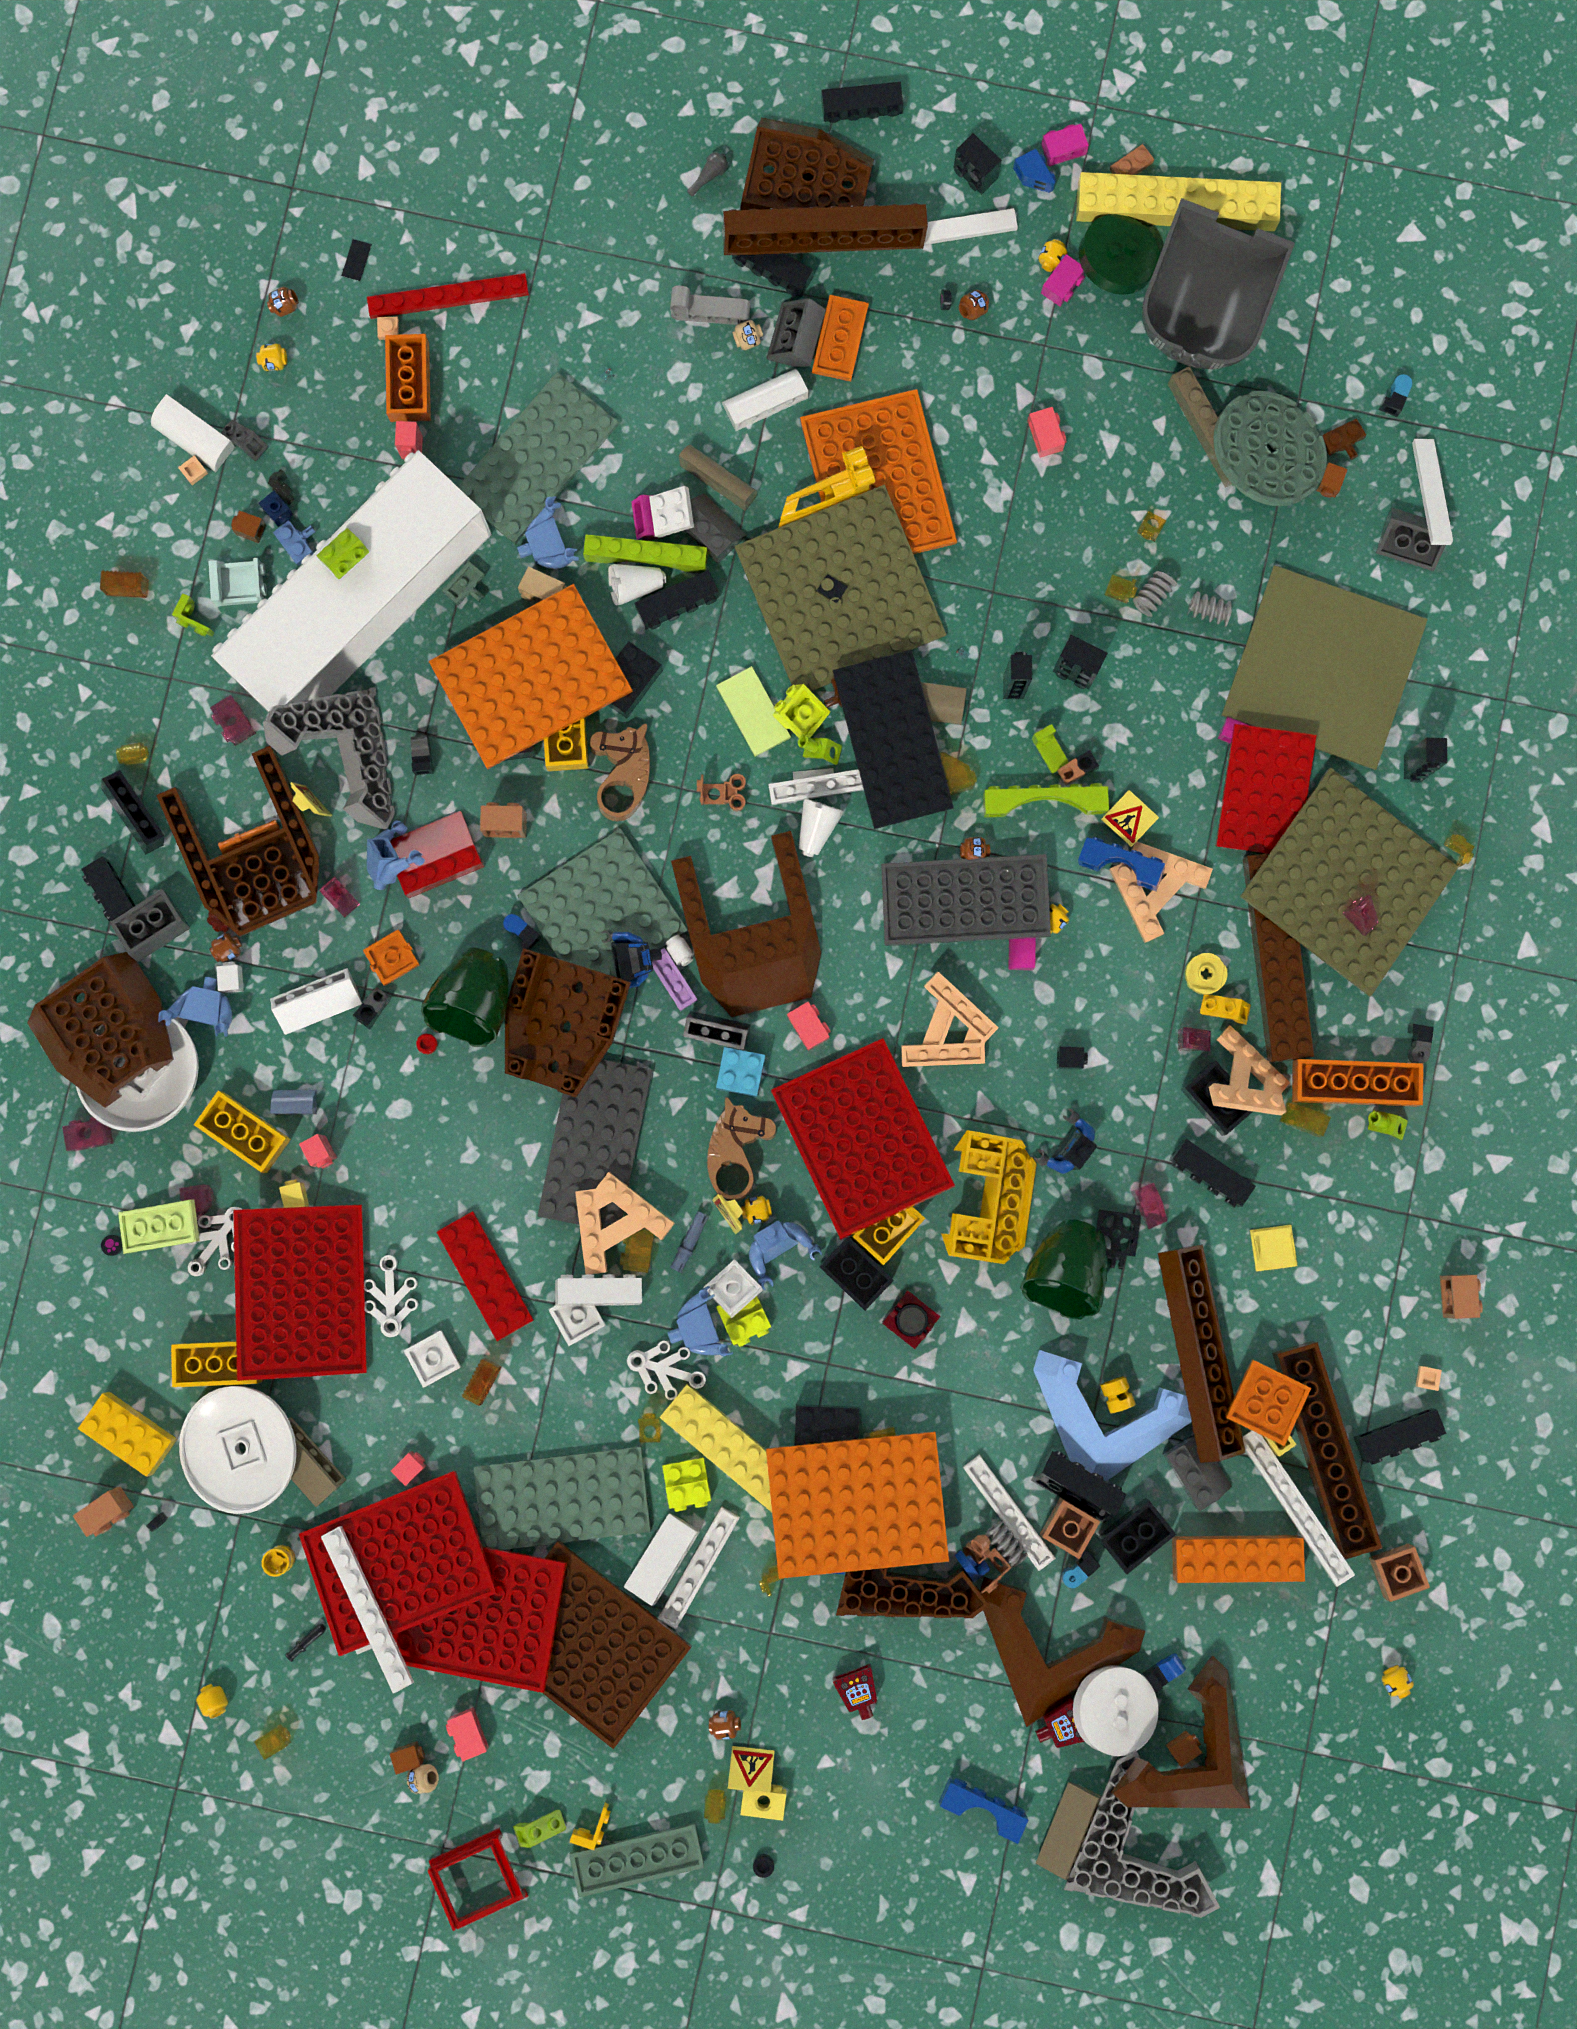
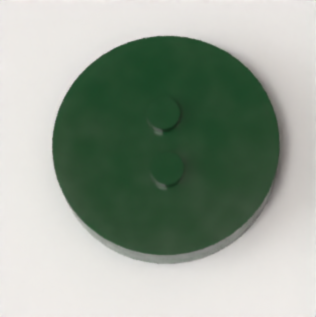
(1118, 254)

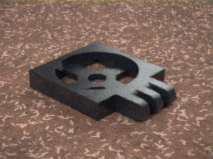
(1114, 1252)

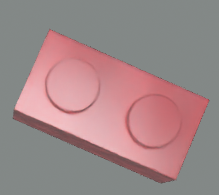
(1046, 432)
(408, 438)
(808, 1025)
(318, 1151)
(467, 1734)

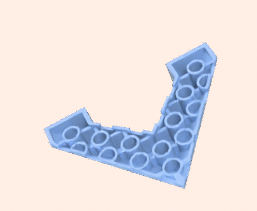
(1082, 1436)

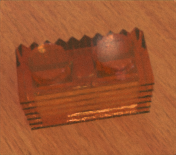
(124, 584)
(481, 1381)

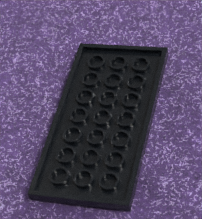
(893, 739)

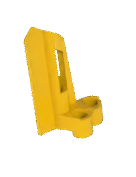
(837, 488)

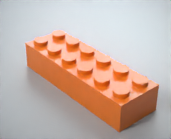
(1357, 1082)
(1238, 1559)

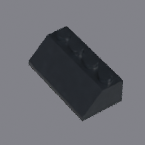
(1079, 1486)

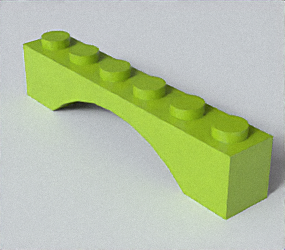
(676, 556)
(1089, 800)

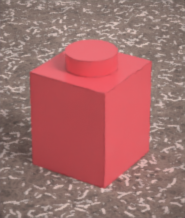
(409, 1467)

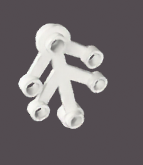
(218, 1238)
(391, 1299)
(663, 1369)

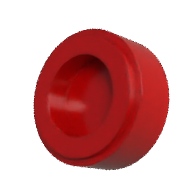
(427, 1043)

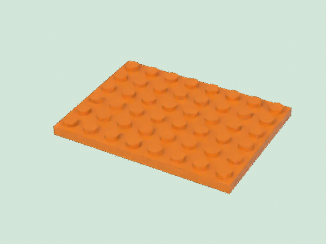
(899, 455)
(530, 676)
(857, 1505)

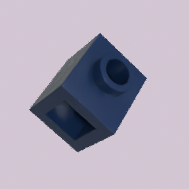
(276, 508)

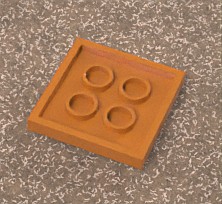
(1268, 1402)

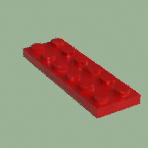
(485, 1276)

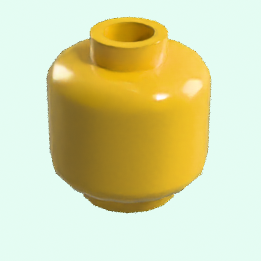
(212, 1701)

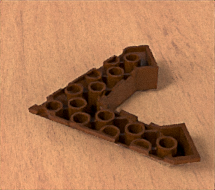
(905, 1595)
(1041, 1685)
(1217, 1783)

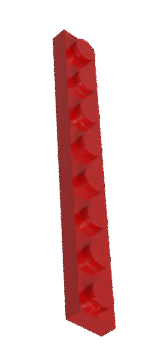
(447, 296)

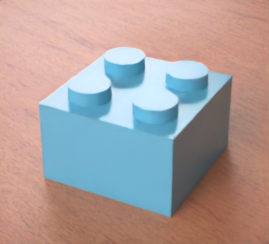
(740, 1072)

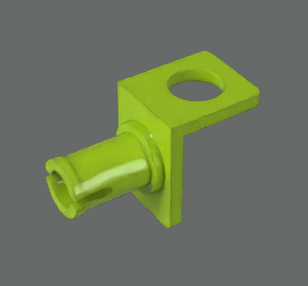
(819, 748)
(1387, 1124)

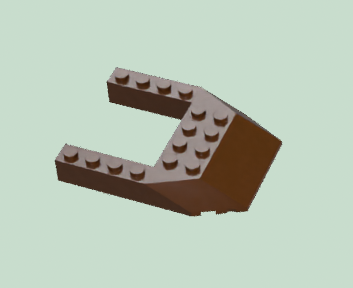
(260, 878)
(759, 962)

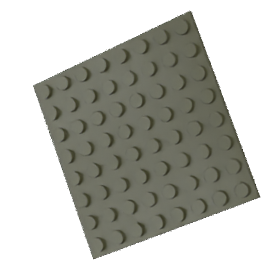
(868, 552)
(1325, 666)
(1337, 853)

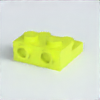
(800, 711)
(746, 1323)
(686, 1484)

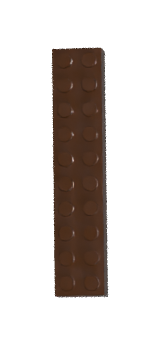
(824, 229)
(1279, 983)
(1201, 1352)
(1329, 1454)

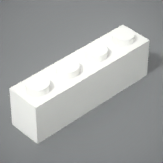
(598, 1291)

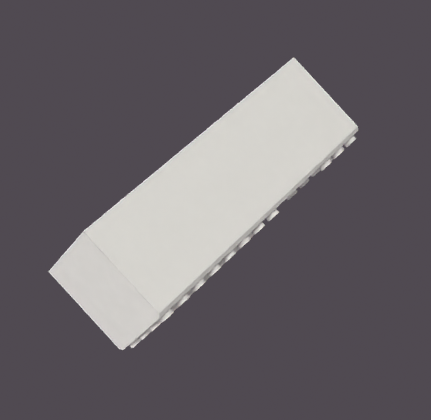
(326, 627)

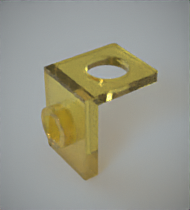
(1148, 531)
(646, 1420)

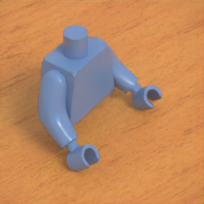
(545, 540)
(382, 859)
(202, 1006)
(775, 1241)
(698, 1328)

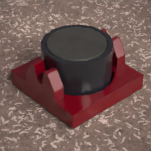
(912, 1320)

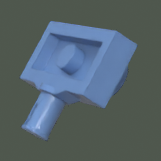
(295, 541)

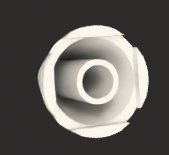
(633, 581)
(816, 826)

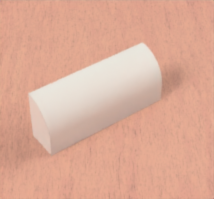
(766, 399)
(191, 433)
(315, 1001)
(661, 1559)

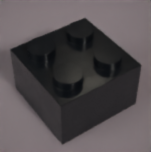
(977, 164)

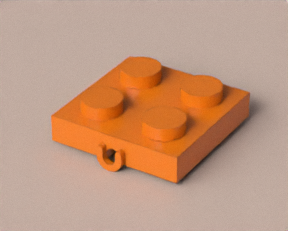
(391, 957)

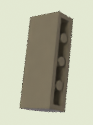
(717, 477)
(944, 702)
(313, 1470)
(1068, 1830)

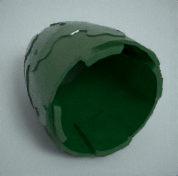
(469, 998)
(1068, 1271)

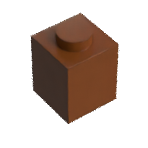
(1332, 480)
(248, 526)
(1184, 1748)
(407, 1757)

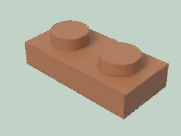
(1133, 162)

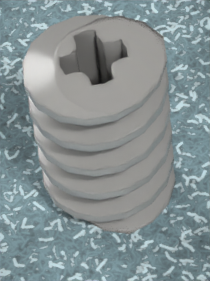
(1153, 591)
(1210, 608)
(1005, 1545)

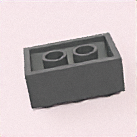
(796, 333)
(713, 528)
(1408, 540)
(149, 925)
(1201, 1481)

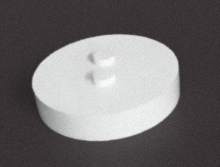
(1115, 1710)

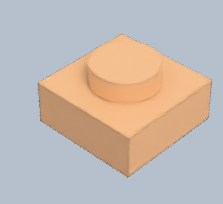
(387, 326)
(193, 470)
(1428, 1378)

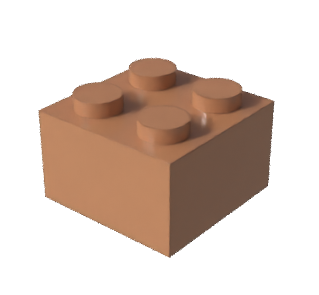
(503, 821)
(1460, 1296)
(103, 1511)
(1069, 1528)
(1399, 1572)

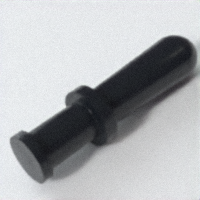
(305, 1642)

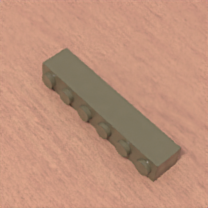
(1198, 413)

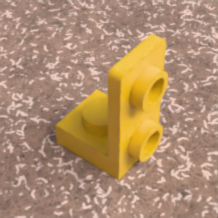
(1225, 1008)
(583, 1837)

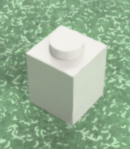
(229, 978)

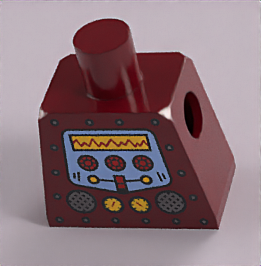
(857, 1690)
(1060, 1726)

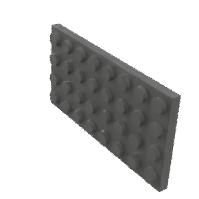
(965, 900)
(595, 1137)

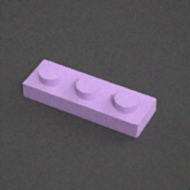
(674, 981)

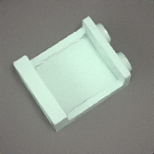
(237, 582)

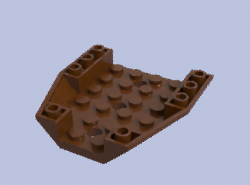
(799, 151)
(541, 1004)
(128, 1008)

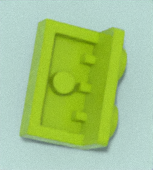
(343, 553)

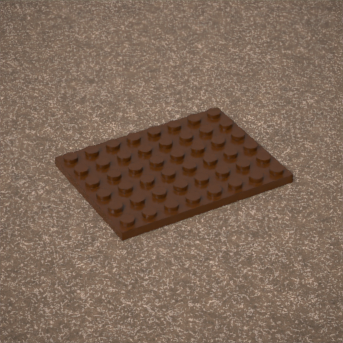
(606, 1652)

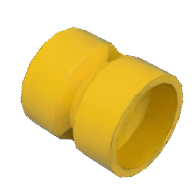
(1120, 1387)
(278, 1560)

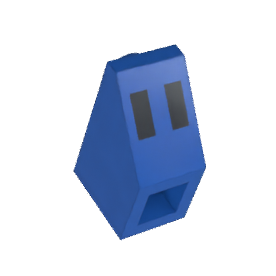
(1033, 171)

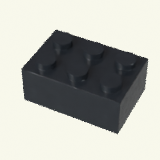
(1079, 662)
(640, 673)
(1198, 1092)
(856, 1273)
(825, 1423)
(1136, 1536)

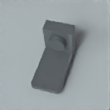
(245, 439)

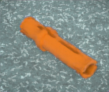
(248, 836)

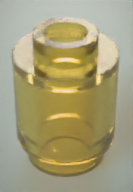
(132, 754)
(715, 1806)

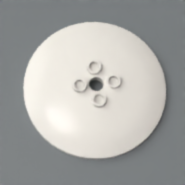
(155, 1095)
(212, 1456)

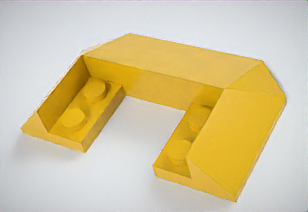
(1004, 1202)

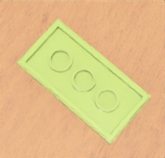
(752, 711)
(158, 1226)

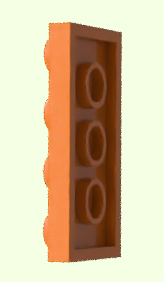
(840, 338)

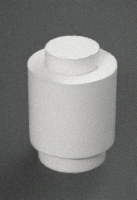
(679, 950)

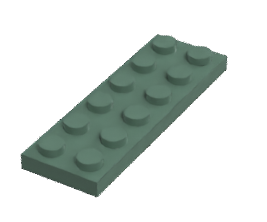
(636, 1860)

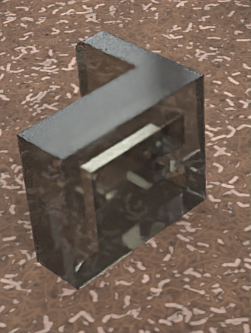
(276, 483)

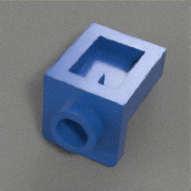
(973, 1569)

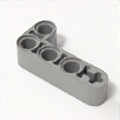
(707, 308)

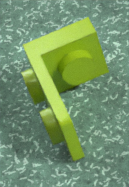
(184, 608)
(1049, 748)
(540, 1829)

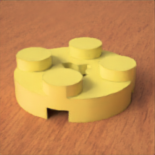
(1215, 967)

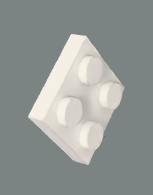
(671, 511)
(733, 1288)
(576, 1321)
(432, 1358)

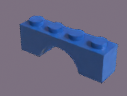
(1098, 854)
(959, 1798)

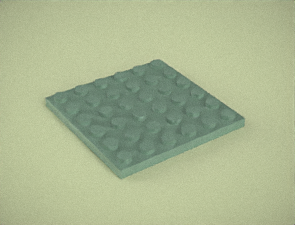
(599, 893)

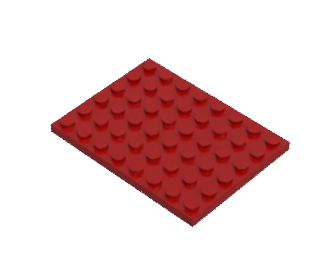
(862, 1138)
(299, 1292)
(415, 1554)
(501, 1636)

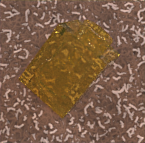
(1121, 589)
(1459, 845)
(767, 1578)

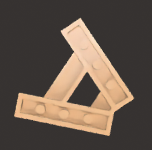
(1144, 908)
(933, 1049)
(1237, 1093)
(640, 1215)

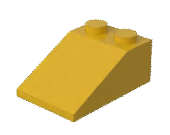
(888, 1235)

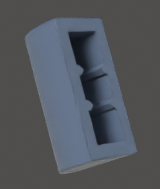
(293, 1102)

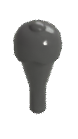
(715, 166)

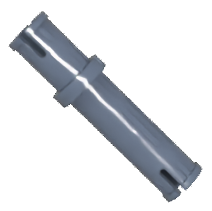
(689, 1242)

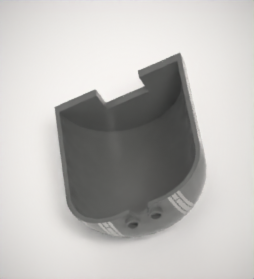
(1212, 289)

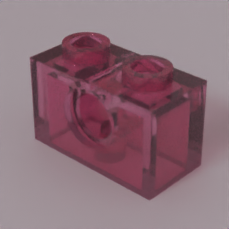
(240, 729)
(75, 1139)

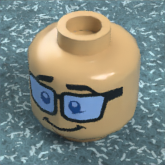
(747, 335)
(422, 1779)

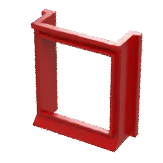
(490, 1839)

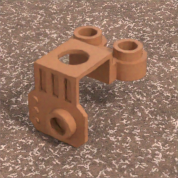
(728, 792)
(979, 1551)

